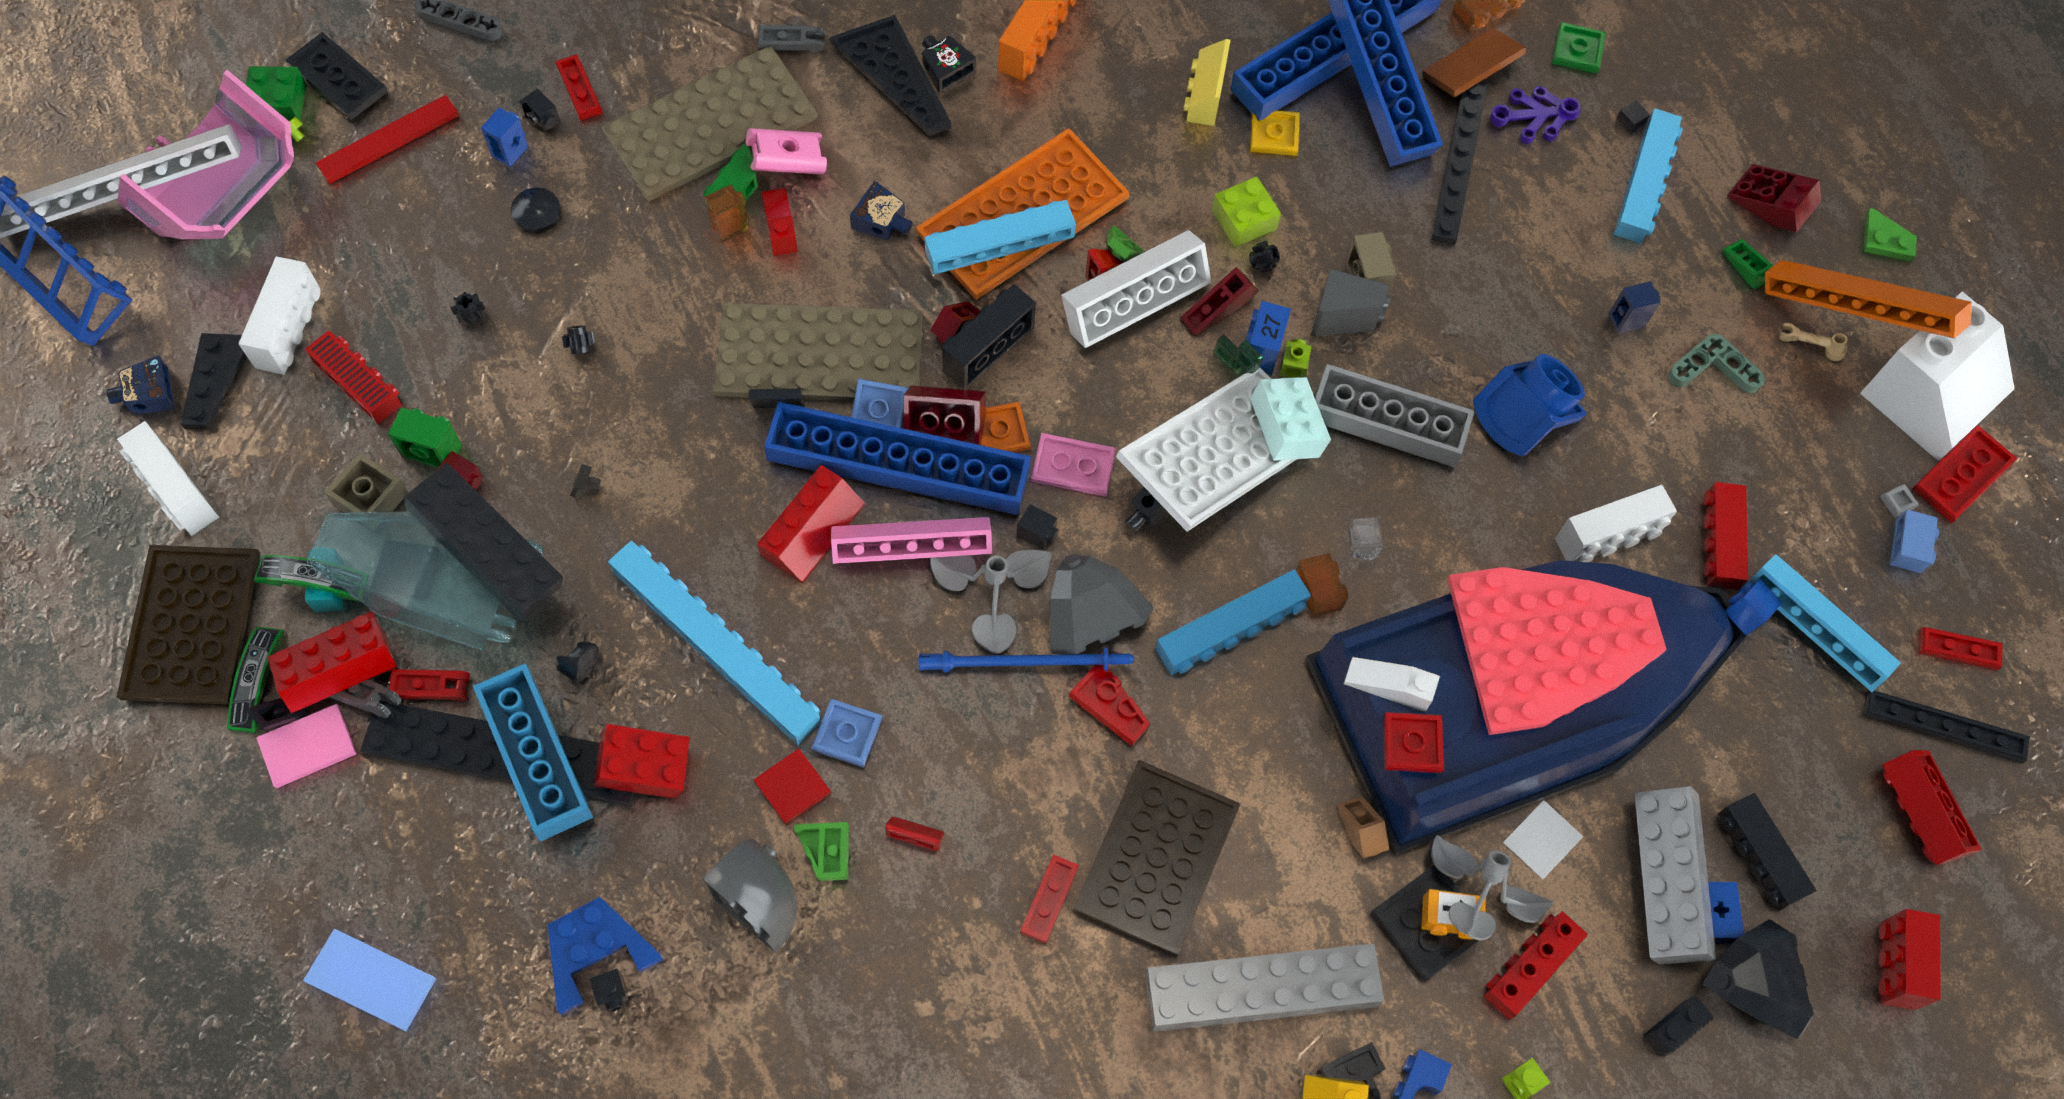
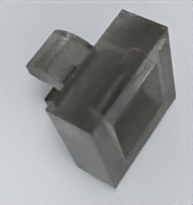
(584, 482)

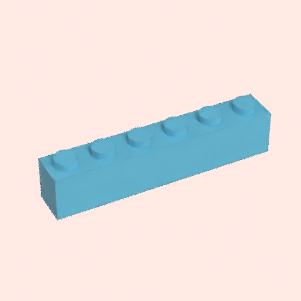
(1648, 176)
(999, 236)
(1827, 624)

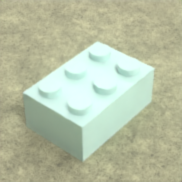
(1290, 418)

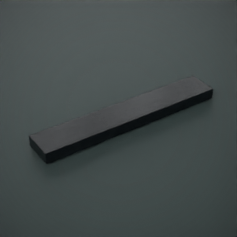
(1946, 726)

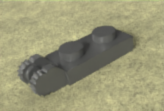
(791, 37)
(367, 697)

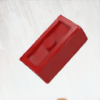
(914, 833)

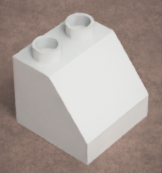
(1943, 384)

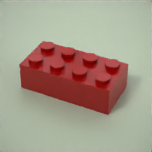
(331, 662)

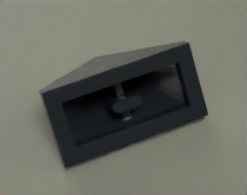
(274, 714)

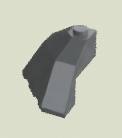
(1092, 604)

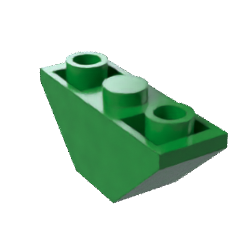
(737, 173)

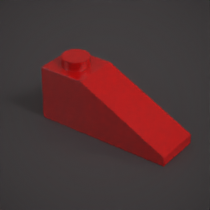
(779, 222)

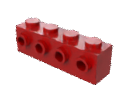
(1535, 965)

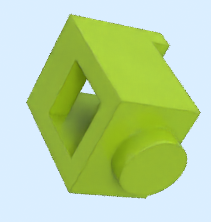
(1295, 359)
(1526, 1080)

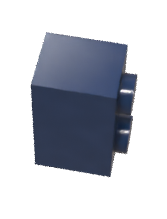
(1634, 307)

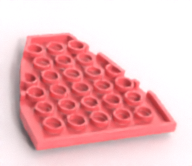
(1548, 642)

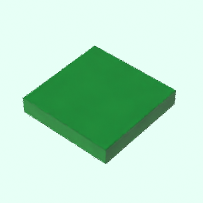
(1579, 47)

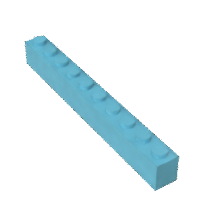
(715, 642)

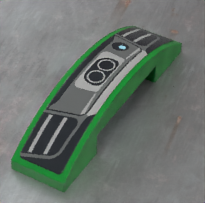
(296, 572)
(252, 677)

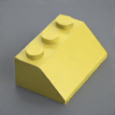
(1207, 83)

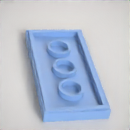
(369, 980)

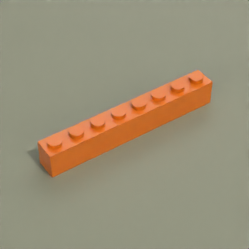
(1869, 298)

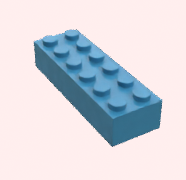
(532, 752)

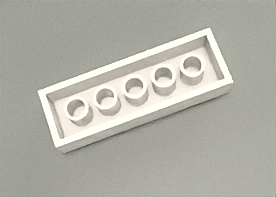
(1136, 288)

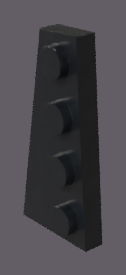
(211, 377)

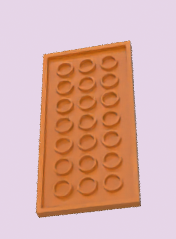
(1051, 173)

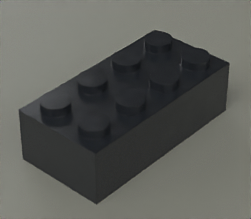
(988, 336)

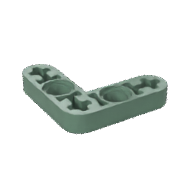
(1718, 357)

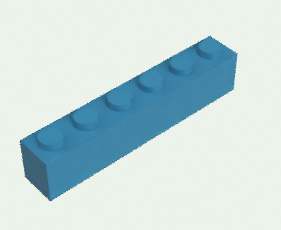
(1233, 622)

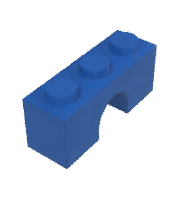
(1422, 1073)

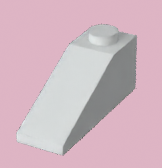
(1393, 682)

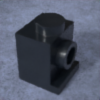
(539, 110)

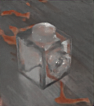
(1365, 538)

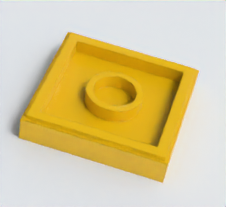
(1276, 133)

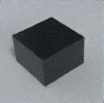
(1633, 116)

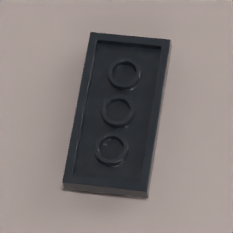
(337, 76)

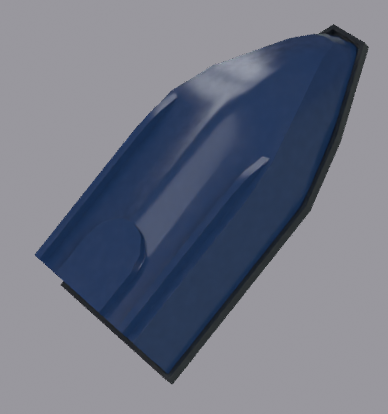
(1516, 768)

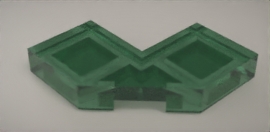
(1236, 357)

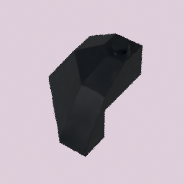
(1765, 978)

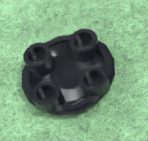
(535, 209)

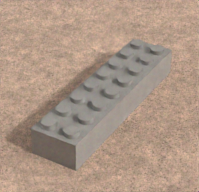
(1263, 987)

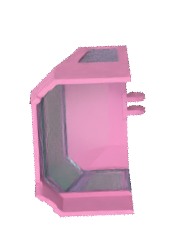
(219, 196)

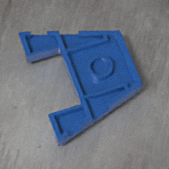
(587, 938)

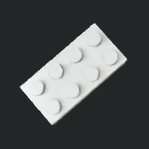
(280, 315)
(166, 479)
(1616, 525)

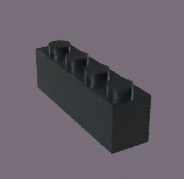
(1766, 852)

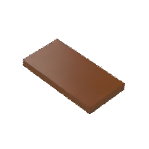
(1474, 62)

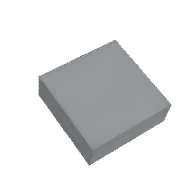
(1899, 500)

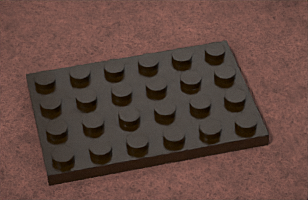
(189, 624)
(1157, 858)

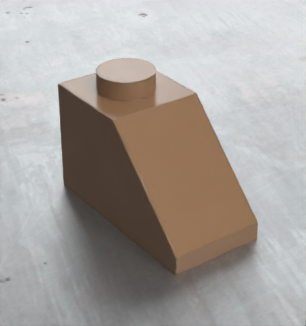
(1364, 827)

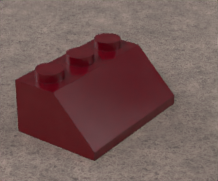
(946, 412)

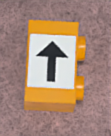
(1436, 909)

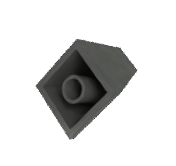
(1350, 305)

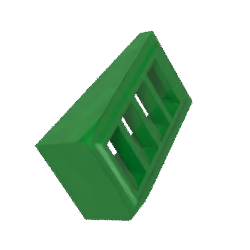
(1753, 276)

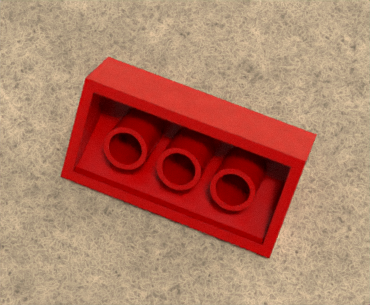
(803, 529)
(1931, 807)

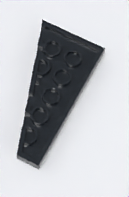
(891, 65)

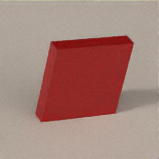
(1413, 742)
(792, 786)

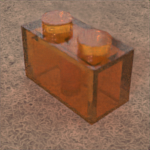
(727, 212)
(1322, 581)

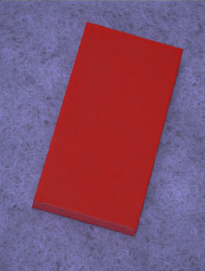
(1964, 473)

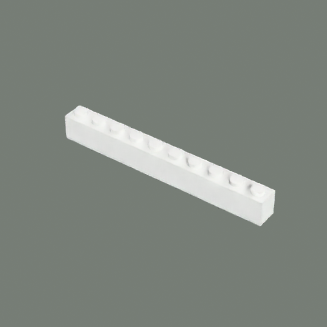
(144, 169)

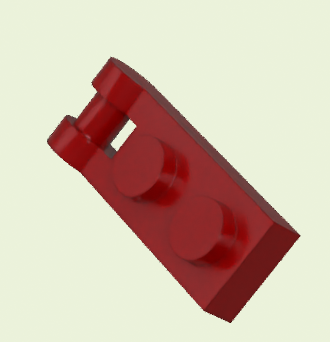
(429, 684)

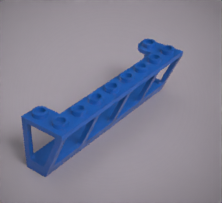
(44, 296)

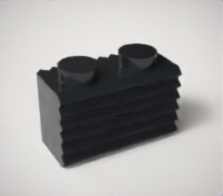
(1678, 1026)

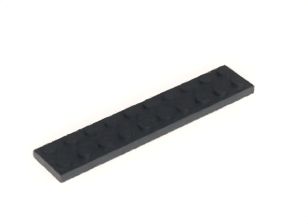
(468, 748)

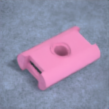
(786, 151)

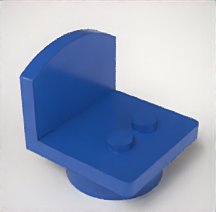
(1529, 402)

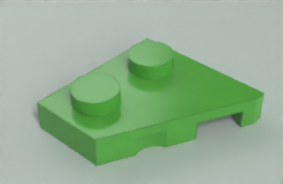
(1887, 237)
(1122, 245)
(826, 848)

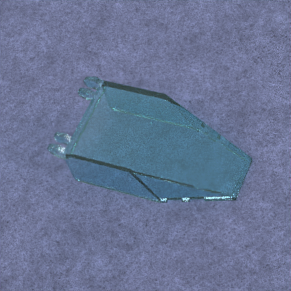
(407, 576)

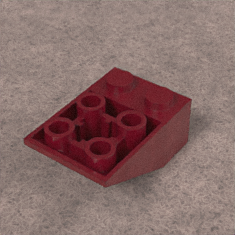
(1777, 196)

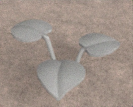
(1026, 566)
(1469, 920)

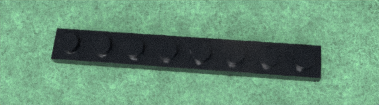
(1459, 164)

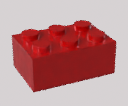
(641, 761)
(1910, 959)

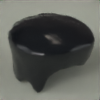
(580, 662)

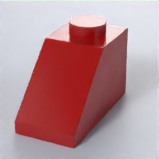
(1099, 262)

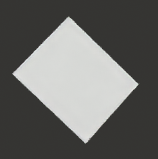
(1543, 839)

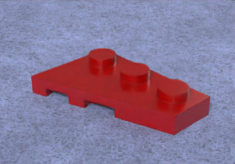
(1107, 701)

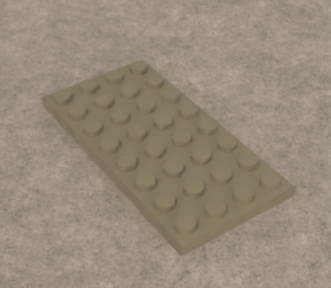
(706, 122)
(816, 349)

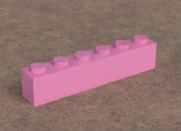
(911, 540)

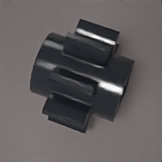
(1264, 256)
(467, 308)
(578, 339)

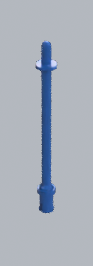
(948, 661)

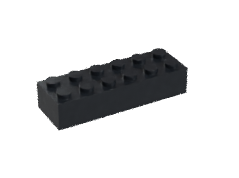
(483, 541)

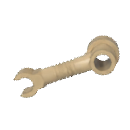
(1835, 347)

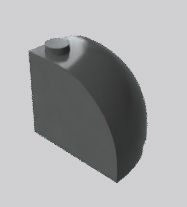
(755, 892)

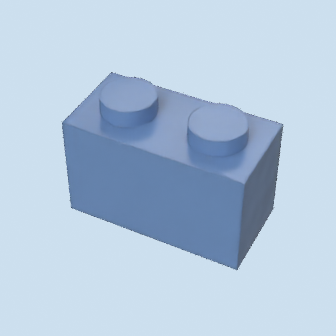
(1914, 541)

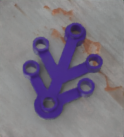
(1537, 111)

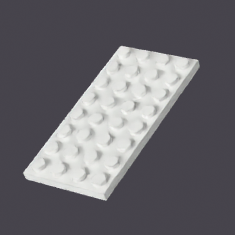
(1205, 454)

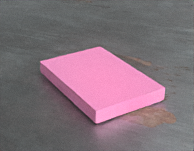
(1073, 464)
(306, 746)

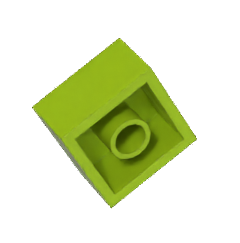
(1246, 211)

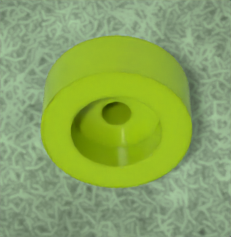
(295, 133)

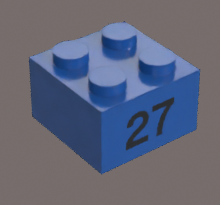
(1267, 333)

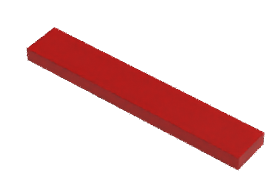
(387, 139)

